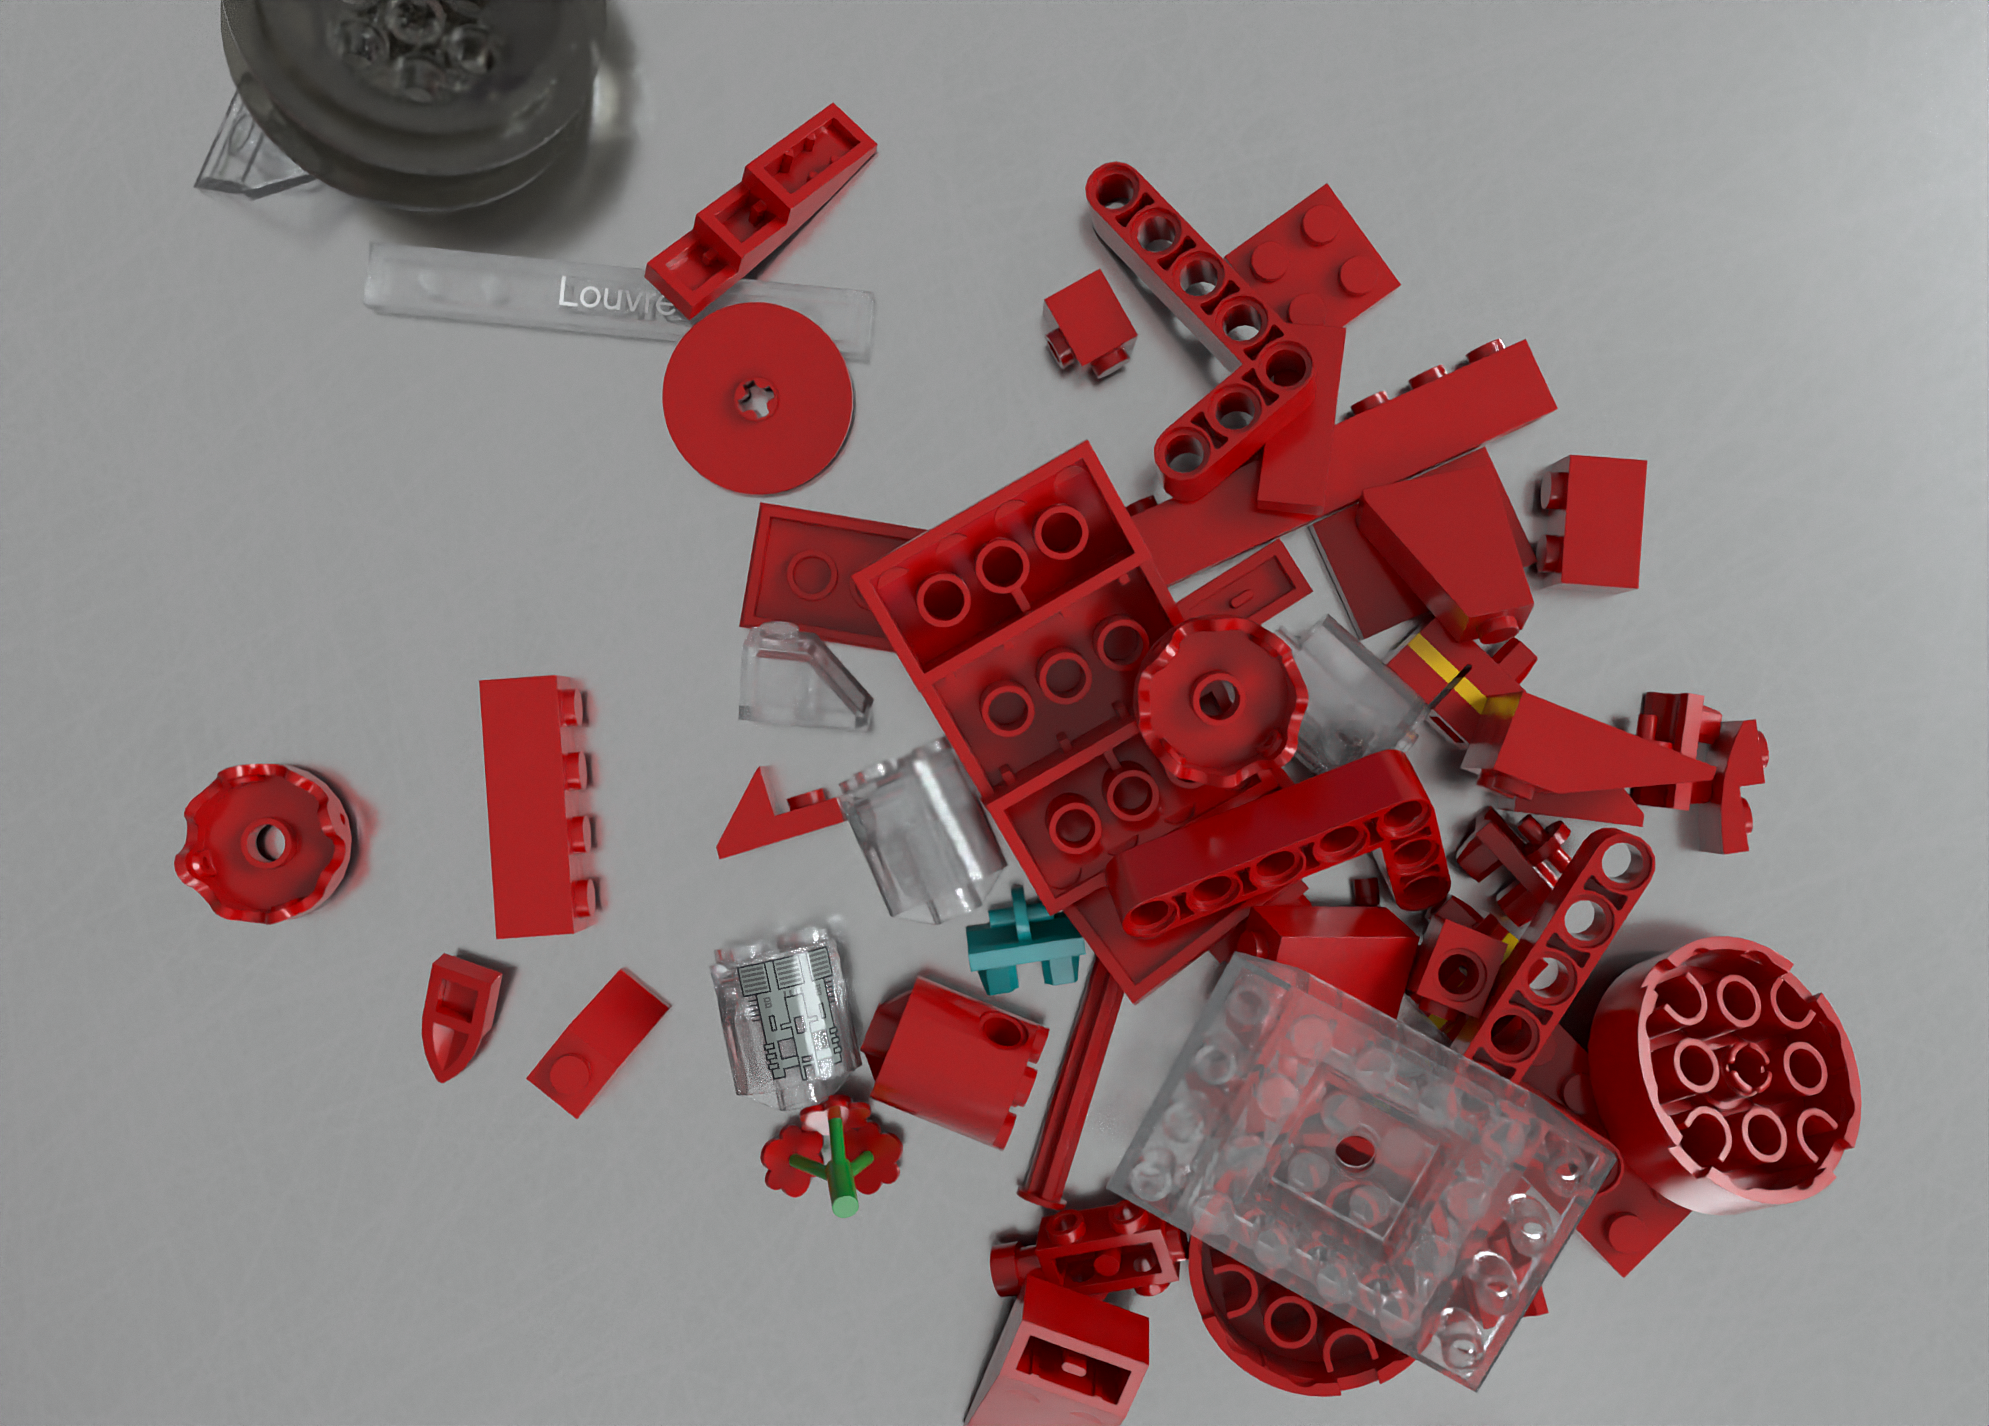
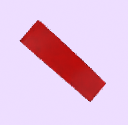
(761, 211)

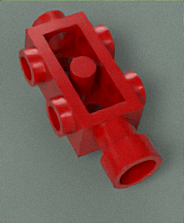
(1095, 1253)

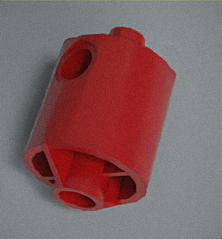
(953, 1060)

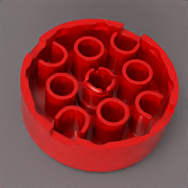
(1724, 1077)
(1282, 1333)

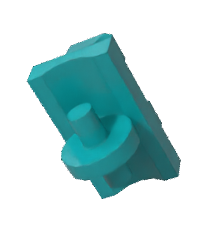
(1024, 936)

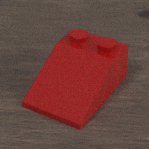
(1541, 747)

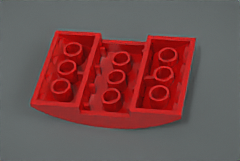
(1028, 652)

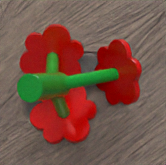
(858, 1160)

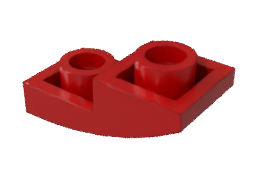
(1740, 759)

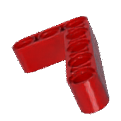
(1210, 320)
(1286, 837)
(1576, 958)

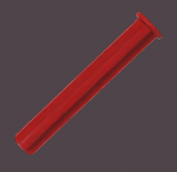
(1073, 1091)

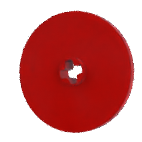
(778, 352)

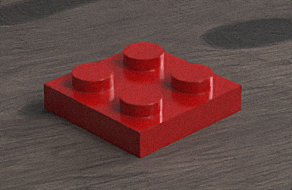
(1315, 264)

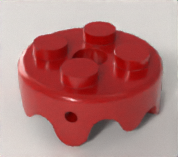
(1247, 738)
(222, 851)

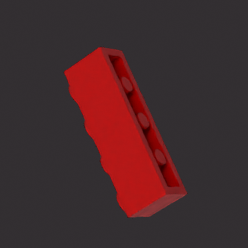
(535, 806)

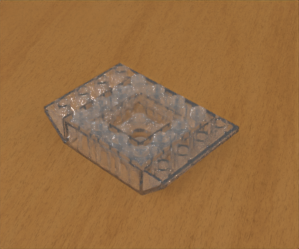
(1423, 1242)

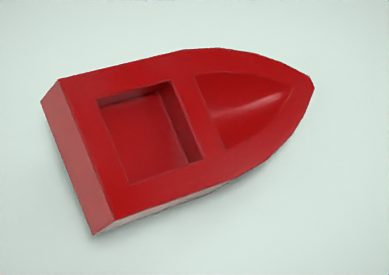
(457, 1013)

